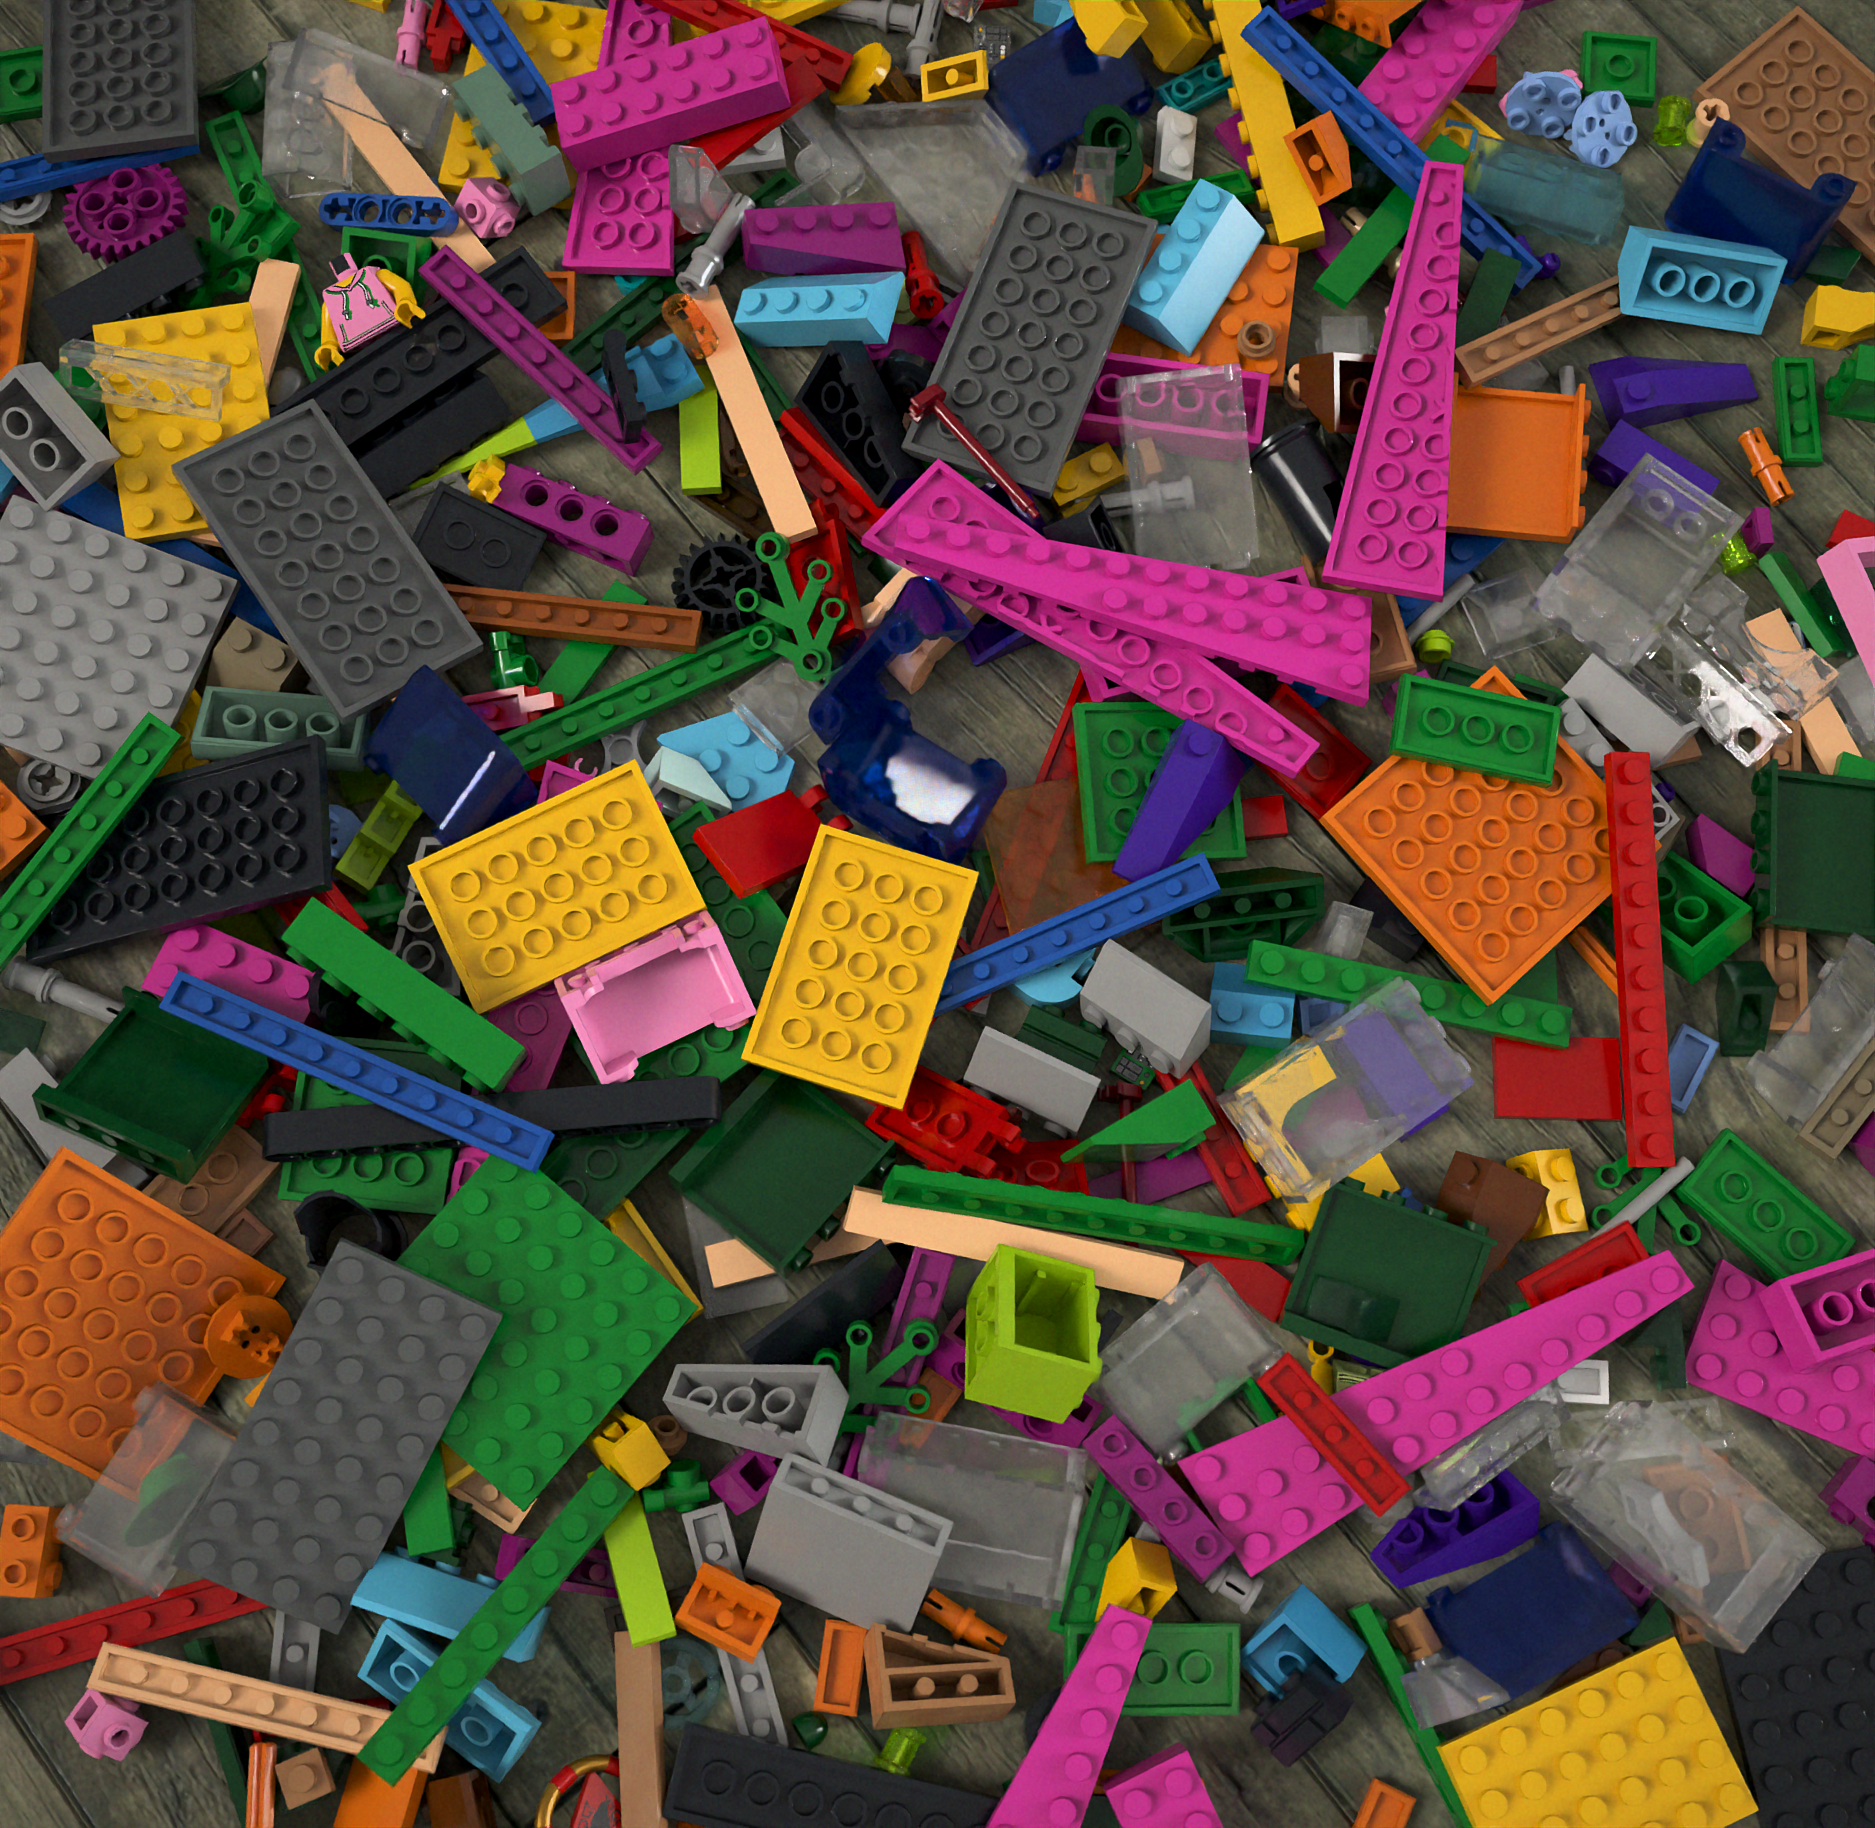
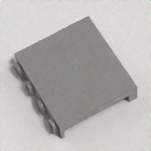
(845, 1546)

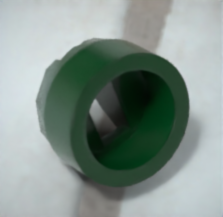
(810, 1728)

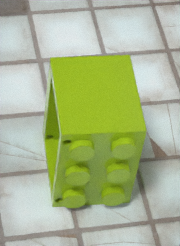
(1031, 1334)

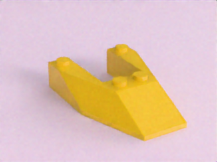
(1164, 25)

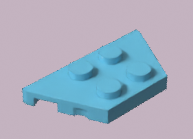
(733, 758)

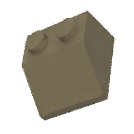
(255, 662)

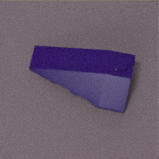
(1665, 390)
(1184, 796)
(1477, 1530)

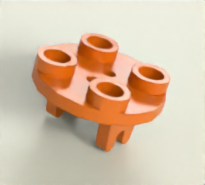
(234, 1324)

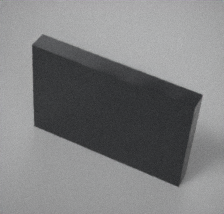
(477, 541)

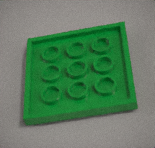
(1115, 763)
(386, 1182)

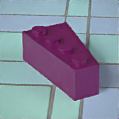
(823, 239)

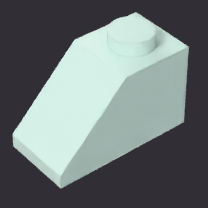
(683, 782)

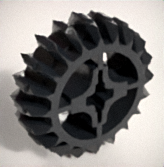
(711, 591)

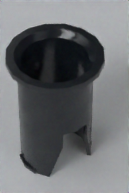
(1301, 483)
(323, 1212)

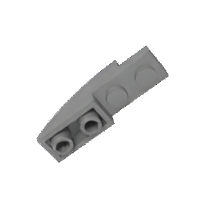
(1592, 746)

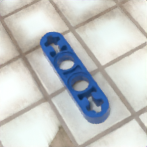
(389, 210)

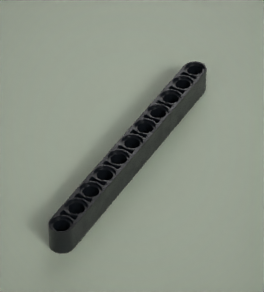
(563, 1111)

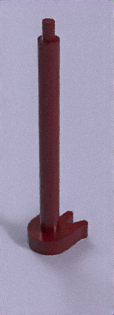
(931, 401)
(1124, 1095)

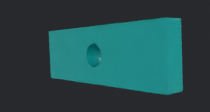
(1195, 88)

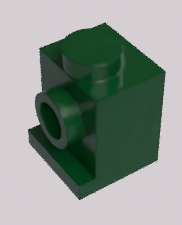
(463, 1533)

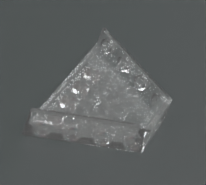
(941, 168)

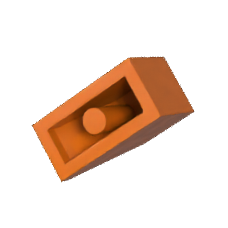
(1321, 157)

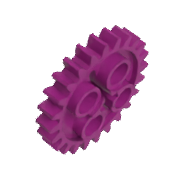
(125, 211)

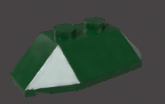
(1353, 54)
(1253, 904)

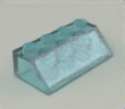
(1545, 190)

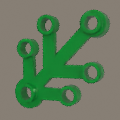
(223, 250)
(795, 612)
(1646, 1223)
(867, 1386)

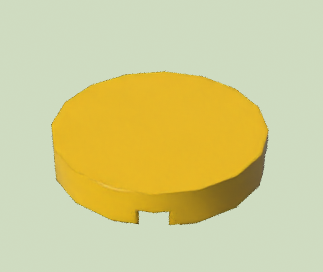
(868, 67)

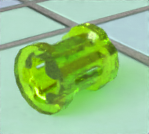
(1671, 124)
(1736, 556)
(900, 1750)

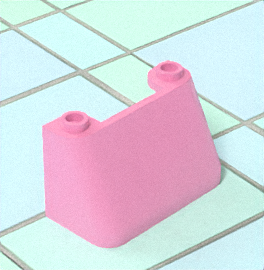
(654, 995)

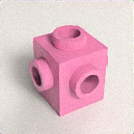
(487, 207)
(106, 1725)

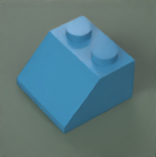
(1247, 1012)
(1298, 1634)

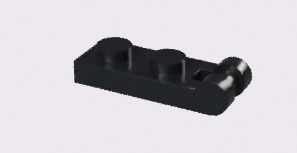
(622, 386)

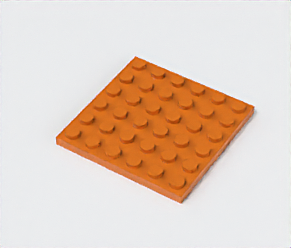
(1482, 860)
(100, 1303)

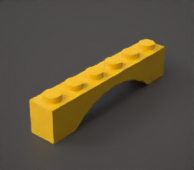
(1838, 318)

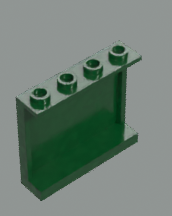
(1813, 852)
(155, 1089)
(781, 1169)
(1392, 1253)

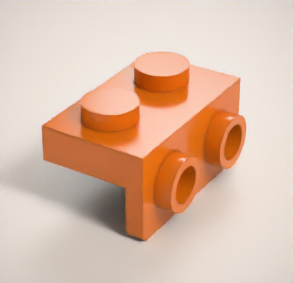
(29, 1551)
(728, 1612)

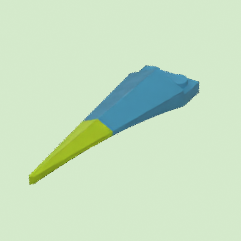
(663, 380)

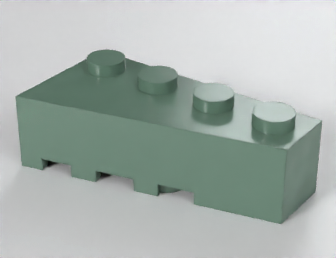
(513, 140)

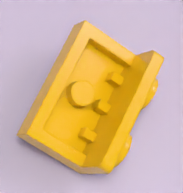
(1563, 1208)

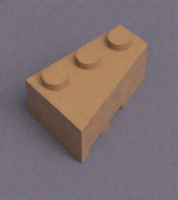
(933, 1683)

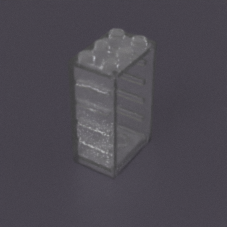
(1188, 466)
(1636, 563)
(1346, 1090)
(1008, 1499)
(1685, 1523)

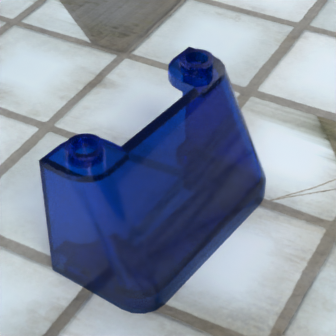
(1052, 87)
(1753, 206)
(911, 615)
(447, 760)
(909, 785)
(1533, 1612)

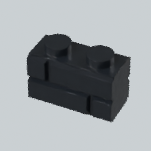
(1300, 1713)

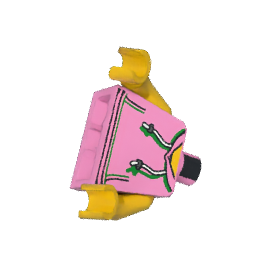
(361, 309)

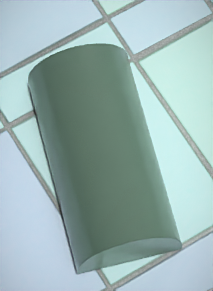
(250, 720)

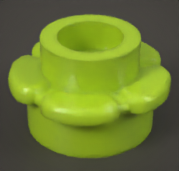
(1434, 646)

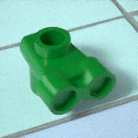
(511, 664)
(381, 908)
(681, 1488)

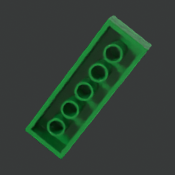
(409, 998)

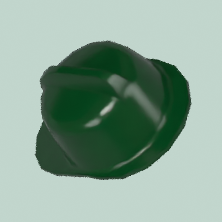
(242, 90)
(1114, 128)

